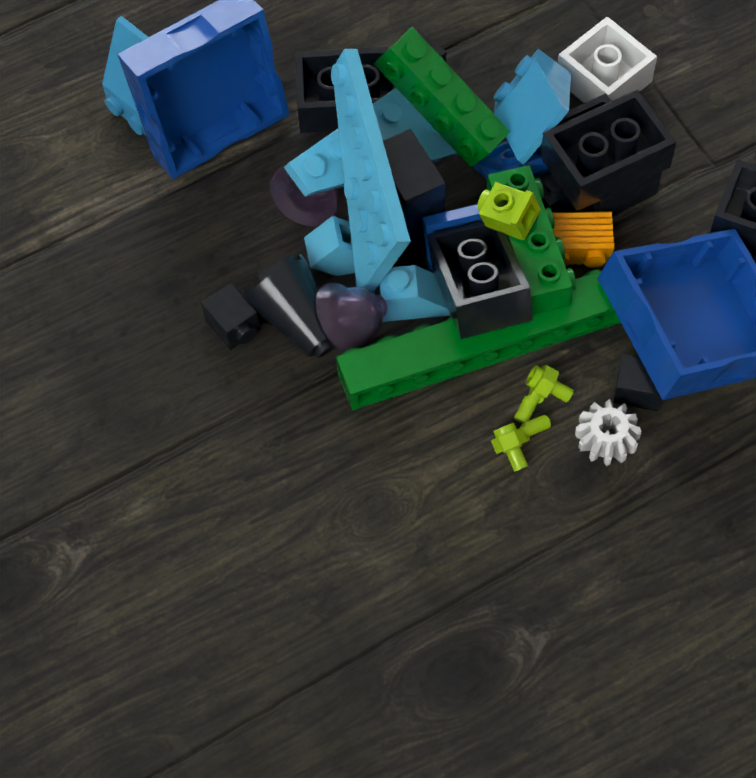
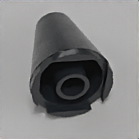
(288, 303)

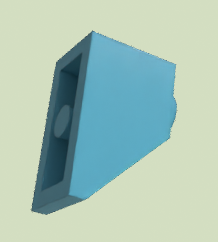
(331, 247)
(412, 294)

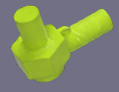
(541, 382)
(510, 439)

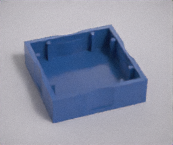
(205, 83)
(688, 310)

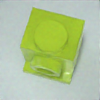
(511, 219)

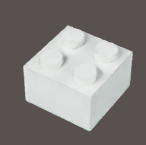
(607, 63)

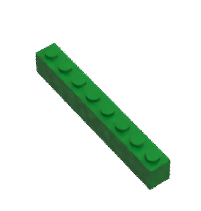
(439, 354)

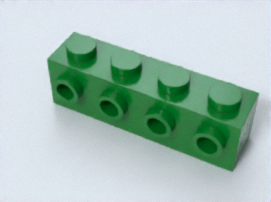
(442, 97)
(540, 253)

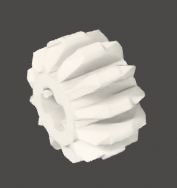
(608, 420)

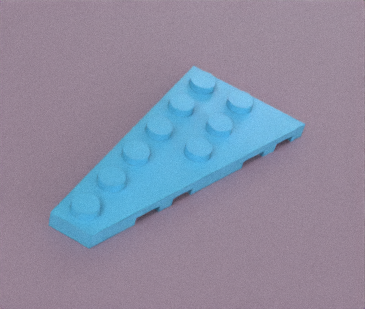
(322, 165)
(372, 199)

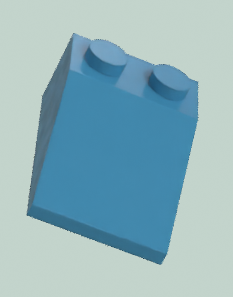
(115, 86)
(533, 102)

